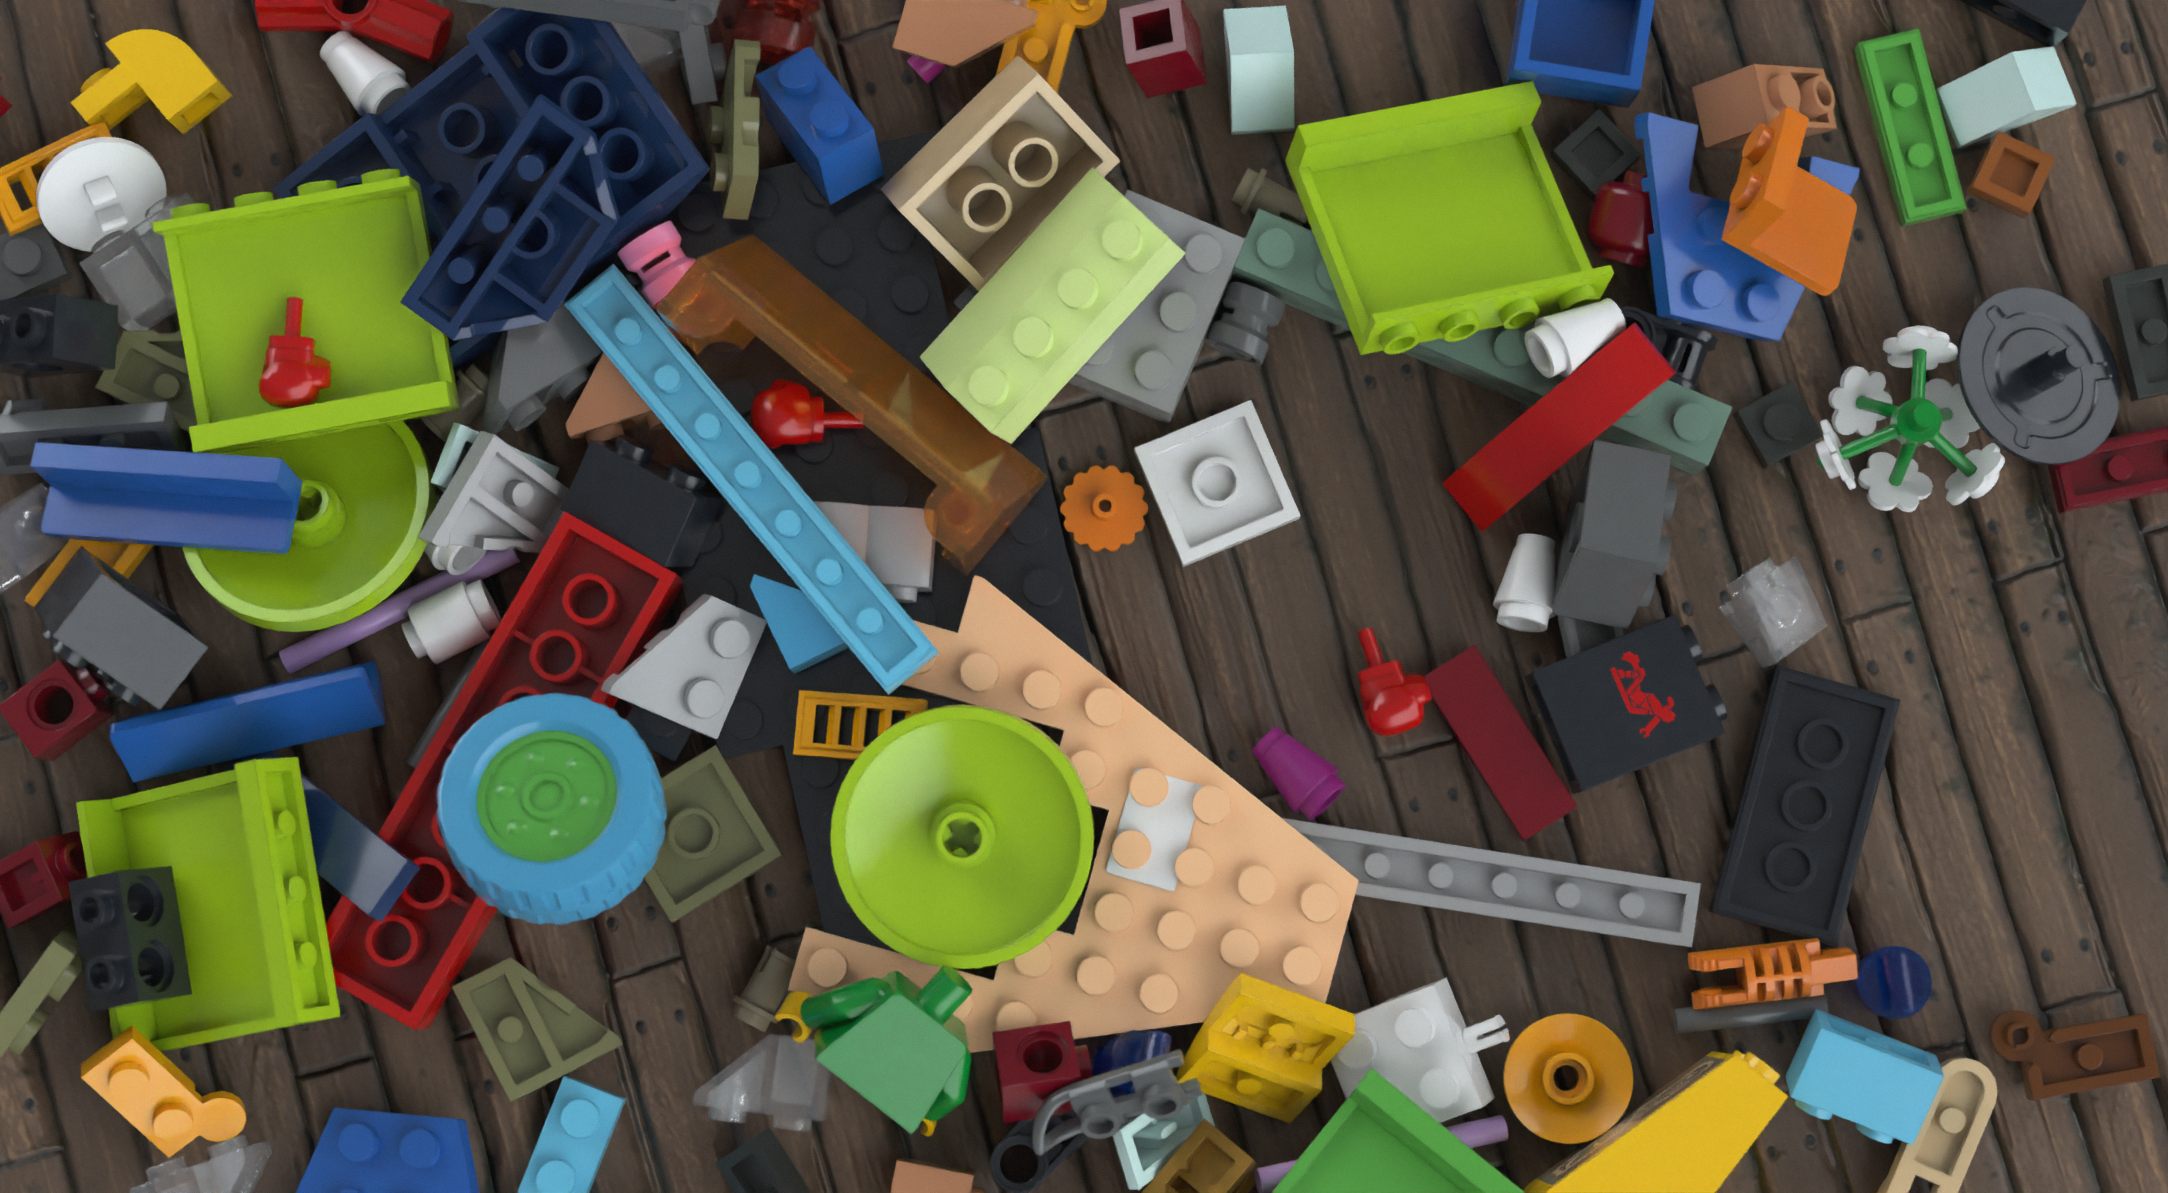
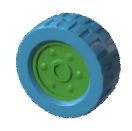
(551, 808)

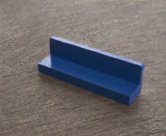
(168, 497)
(250, 722)

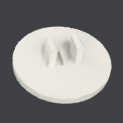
(98, 190)

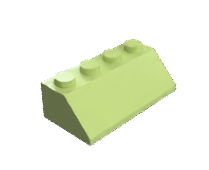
(1051, 306)

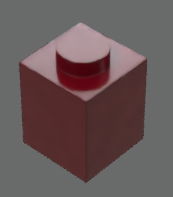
(1162, 46)

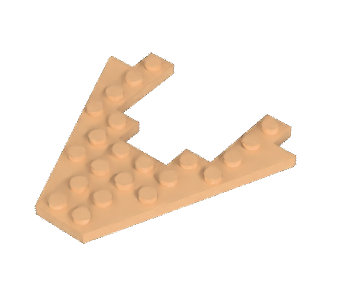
(1141, 956)

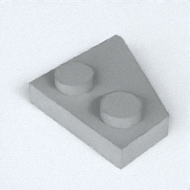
(496, 501)
(693, 667)

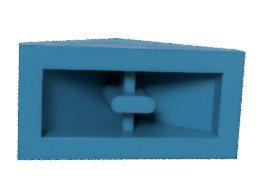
(796, 624)

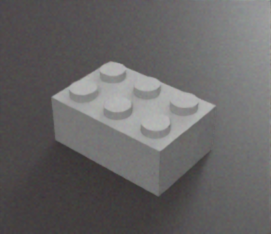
(1159, 342)

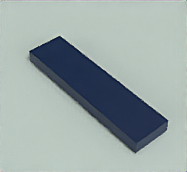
(350, 851)

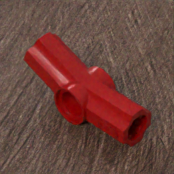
(405, 25)

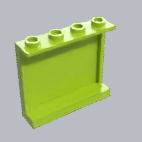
(1441, 219)
(351, 264)
(242, 899)

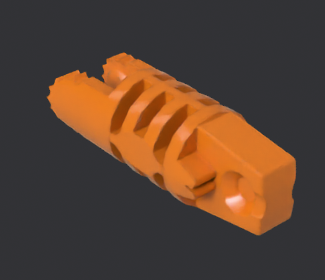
(1772, 972)

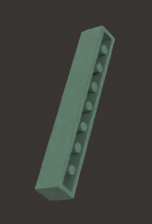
(1669, 421)

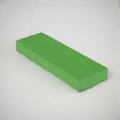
(1909, 127)

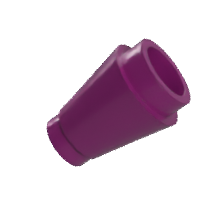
(1298, 773)

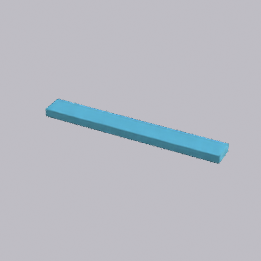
(752, 479)

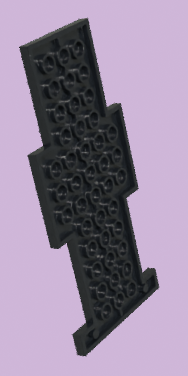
(889, 281)

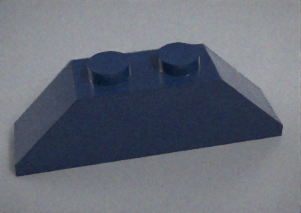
(521, 231)

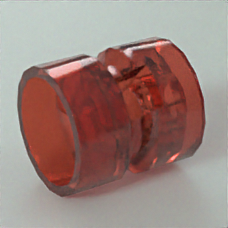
(777, 36)

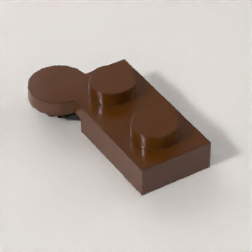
(2075, 1055)

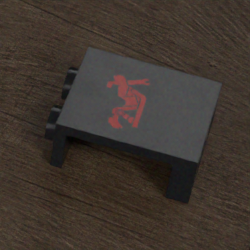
(1627, 703)

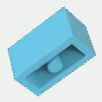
(1863, 1078)

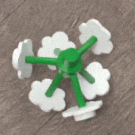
(1932, 418)

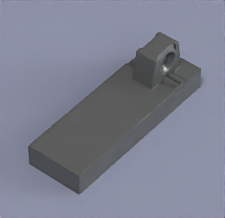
(119, 426)

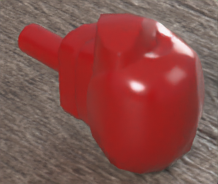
(290, 368)
(792, 417)
(1389, 697)

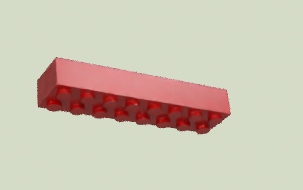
(565, 633)

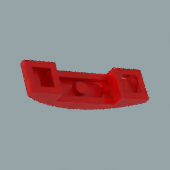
(1558, 426)

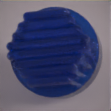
(1893, 982)
(1128, 1050)

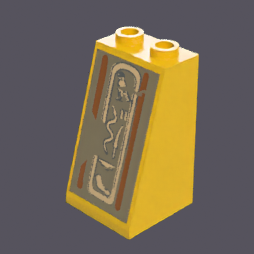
(1679, 1136)

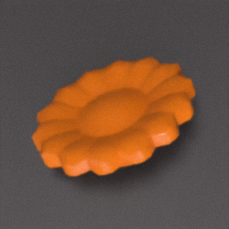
(1103, 508)

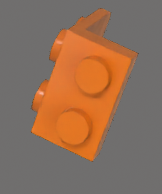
(1786, 212)

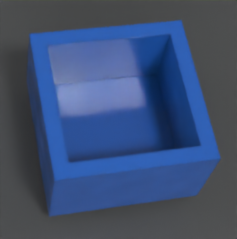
(1581, 48)

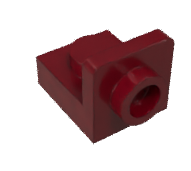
(38, 877)

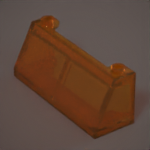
(755, 292)

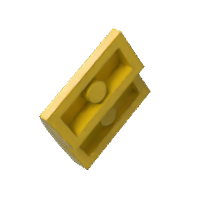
(1266, 1047)

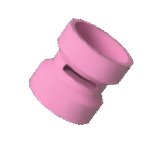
(649, 250)

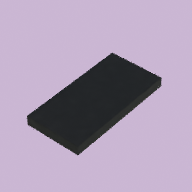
(1804, 805)

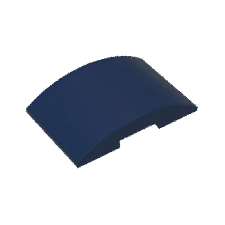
(470, 106)

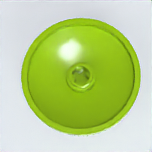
(351, 535)
(962, 836)

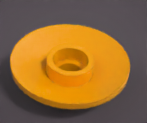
(1601, 1083)

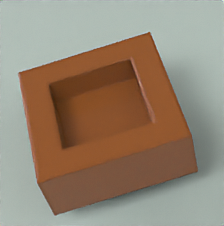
(2011, 174)

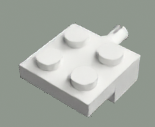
(1422, 1051)

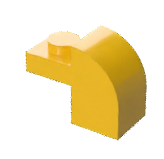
(152, 68)

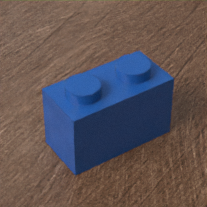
(820, 125)

